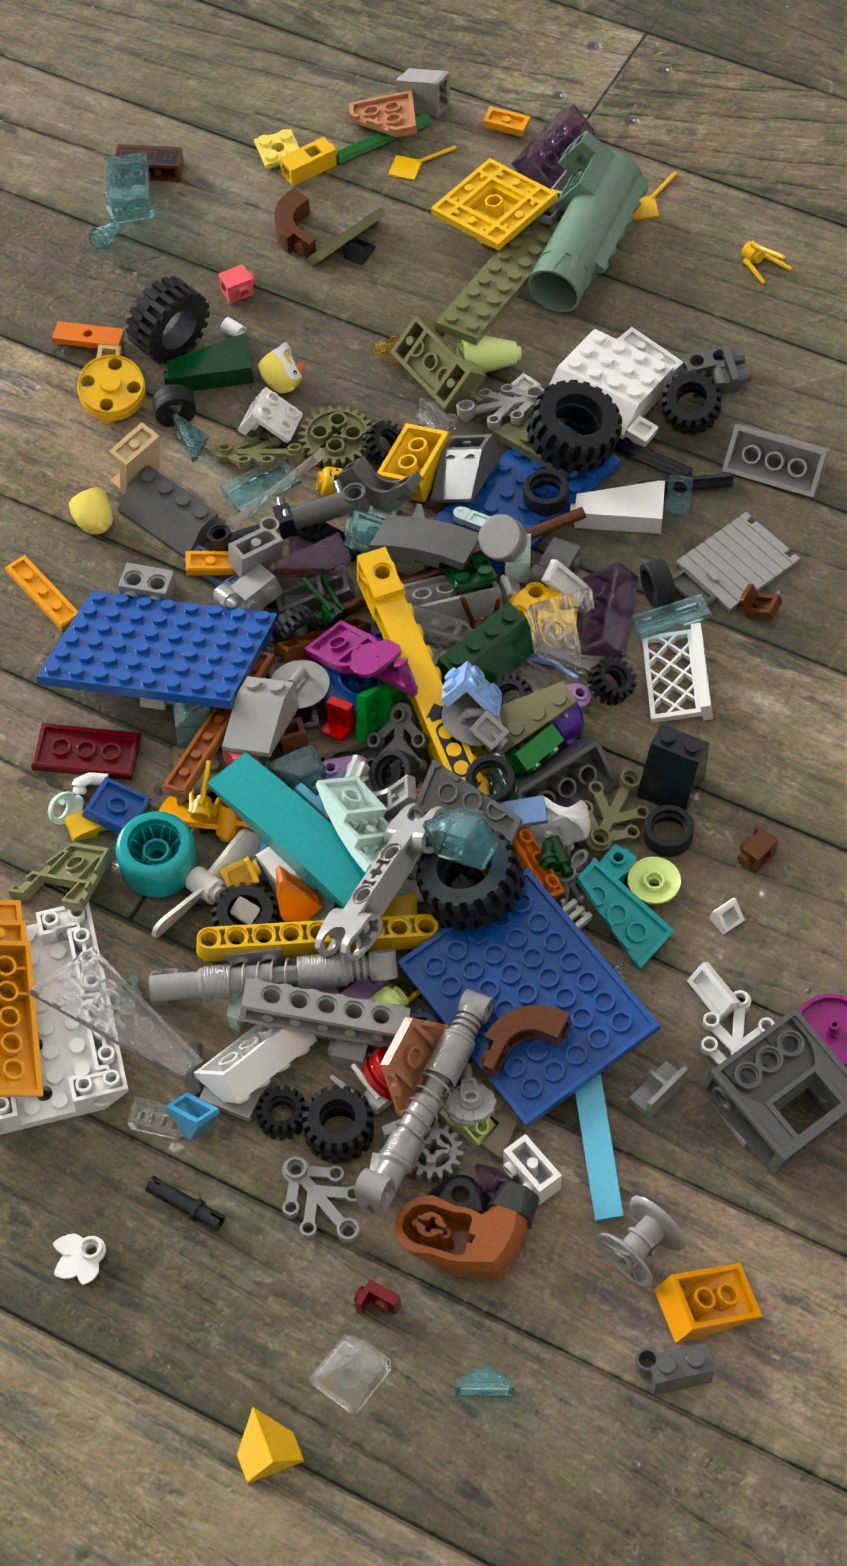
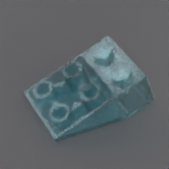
(128, 188)

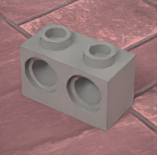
(147, 582)

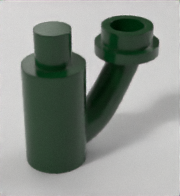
(555, 856)

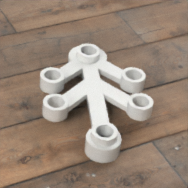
(736, 1041)

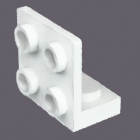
(273, 414)

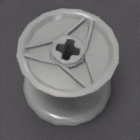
(653, 1228)

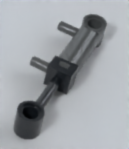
(301, 515)

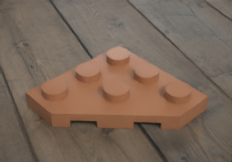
(387, 114)

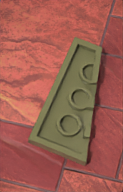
(533, 713)

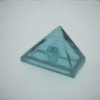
(190, 436)
(485, 1382)

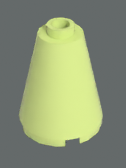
(490, 353)

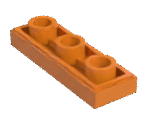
(86, 335)
(528, 855)

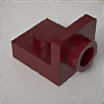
(382, 1298)

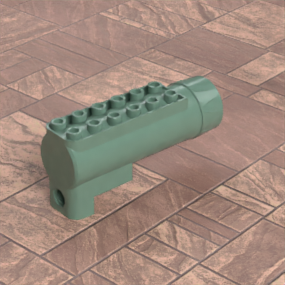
(596, 211)

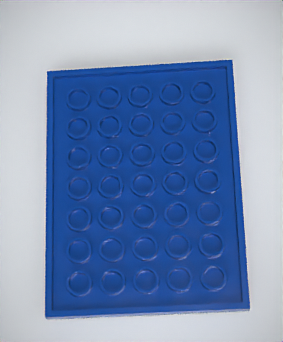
(159, 649)
(527, 961)

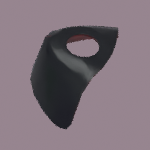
(477, 1200)

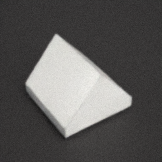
(508, 588)
(727, 916)

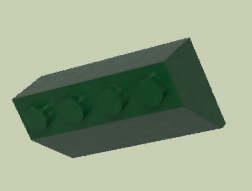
(493, 646)

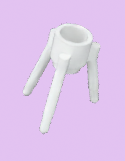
(376, 1101)

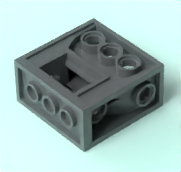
(770, 1074)

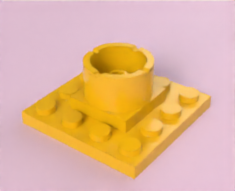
(494, 204)

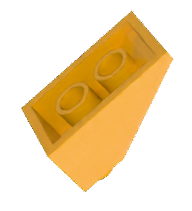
(707, 1301)

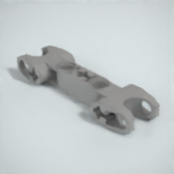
(361, 916)

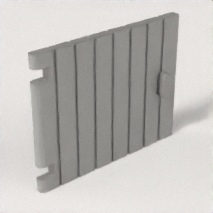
(738, 557)

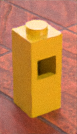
(308, 161)

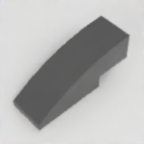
(301, 595)

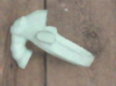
(73, 803)

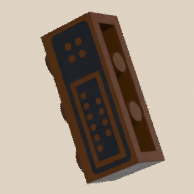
(164, 161)

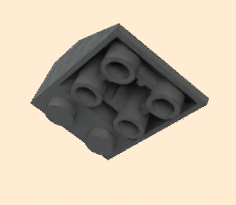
(464, 467)

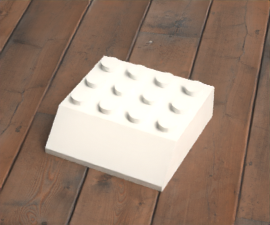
(620, 370)

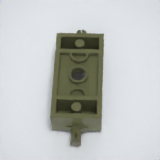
(451, 377)

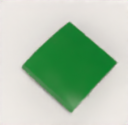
(374, 709)

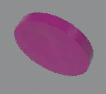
(829, 1019)

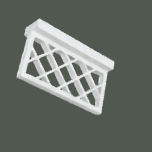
(699, 675)

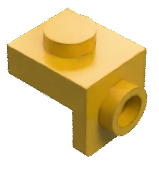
(241, 871)

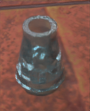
(103, 235)

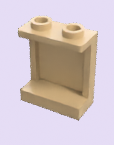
(133, 454)

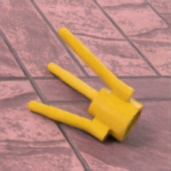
(756, 253)
(202, 808)

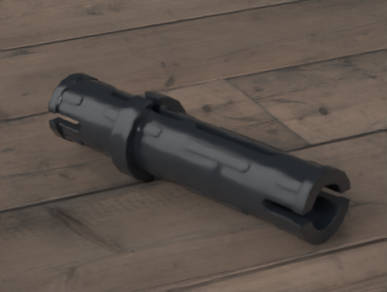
(193, 1208)

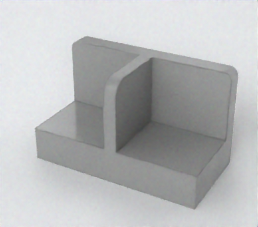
(658, 1089)

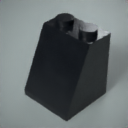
(673, 768)

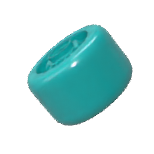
(156, 854)

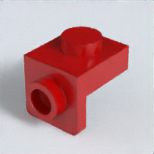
(340, 719)

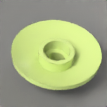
(656, 871)

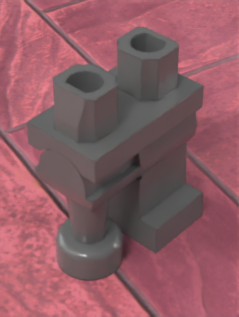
(721, 365)

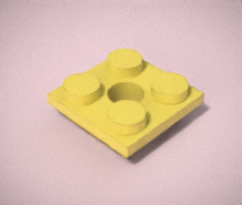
(269, 145)

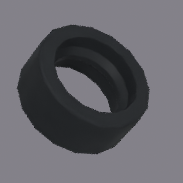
(546, 506)
(657, 583)
(384, 760)
(495, 761)
(665, 847)

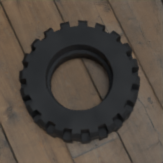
(584, 405)
(477, 904)

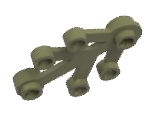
(258, 453)
(612, 815)

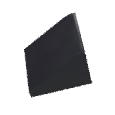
(358, 251)

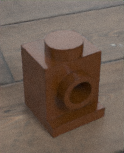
(757, 850)

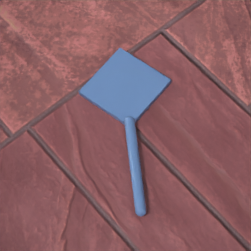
(535, 658)

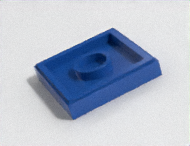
(115, 805)

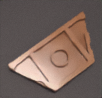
(408, 1057)

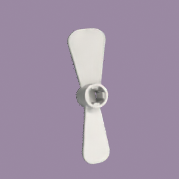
(210, 883)

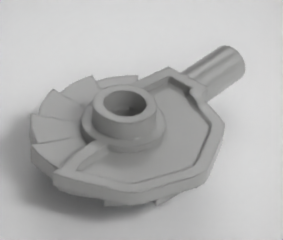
(470, 1101)

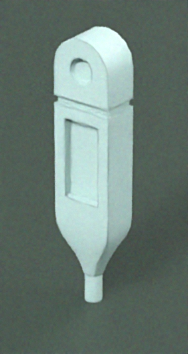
(469, 518)

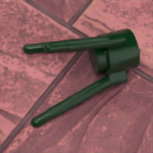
(330, 611)

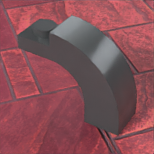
(381, 491)

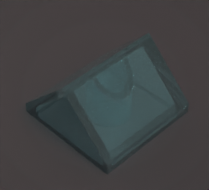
(362, 531)

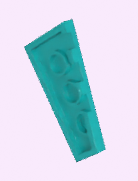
(627, 917)

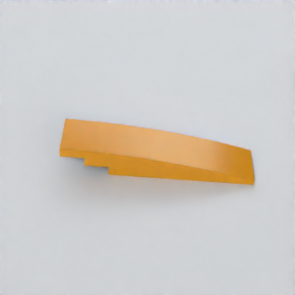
(18, 1016)

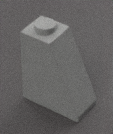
(428, 87)

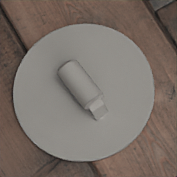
(309, 679)
(460, 717)

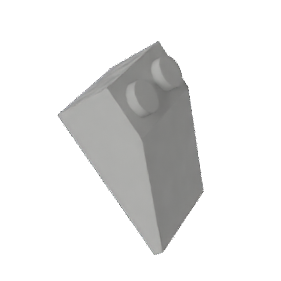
(260, 716)

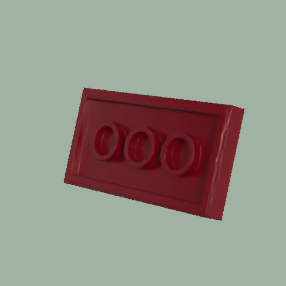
(86, 751)

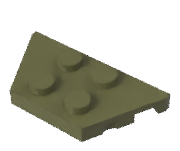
(516, 438)

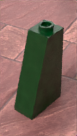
(212, 366)

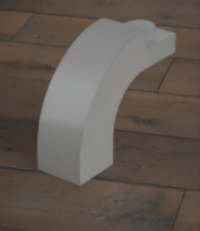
(396, 796)

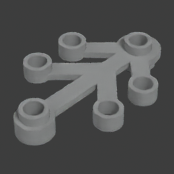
(503, 404)
(318, 1196)

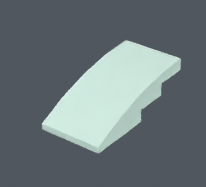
(355, 816)

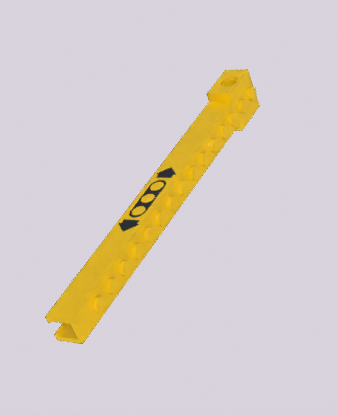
(396, 621)

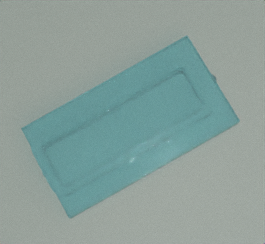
(251, 485)
(671, 616)

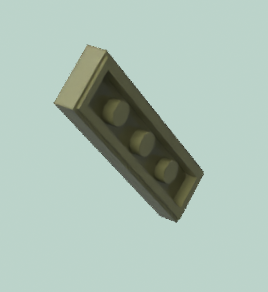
(346, 236)

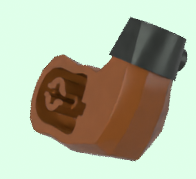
(463, 1239)

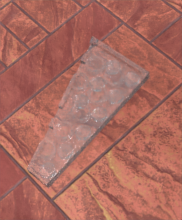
(107, 1004)

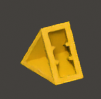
(266, 1447)

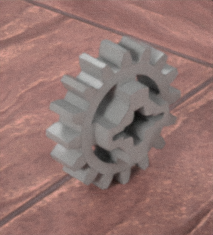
(445, 1154)

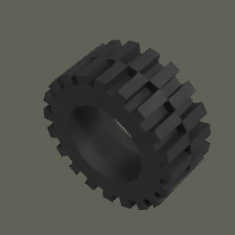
(153, 311)

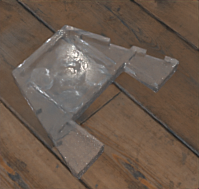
(556, 631)

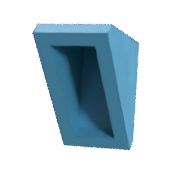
(192, 1115)

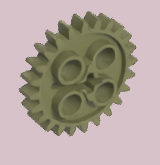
(337, 433)

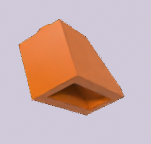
(295, 898)

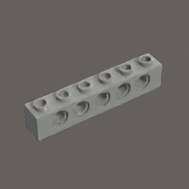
(311, 1018)

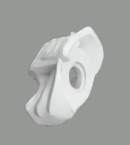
(568, 822)

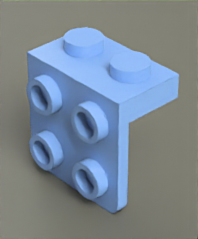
(471, 680)

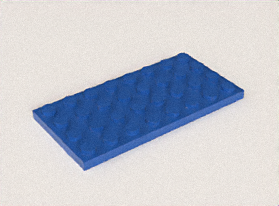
(504, 493)

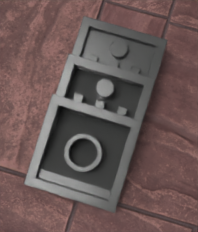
(426, 541)

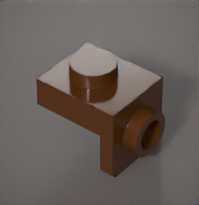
(759, 605)

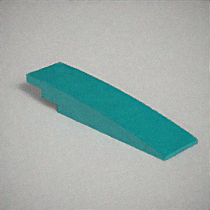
(289, 827)

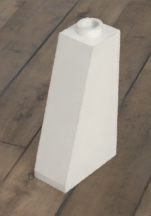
(623, 508)

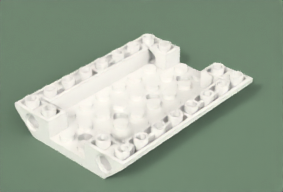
(76, 1062)

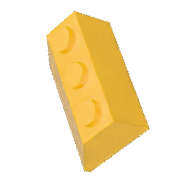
(415, 450)

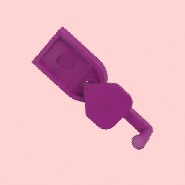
(357, 652)

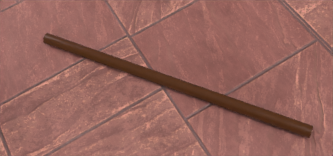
(535, 531)

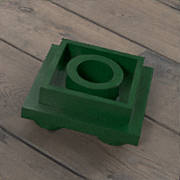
(475, 575)

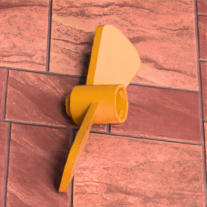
(225, 823)

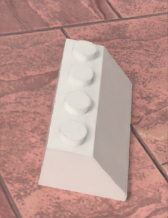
(252, 1061)

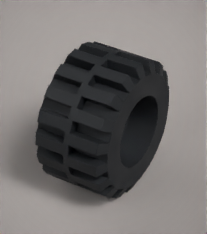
(686, 384)
(265, 901)
(338, 1103)

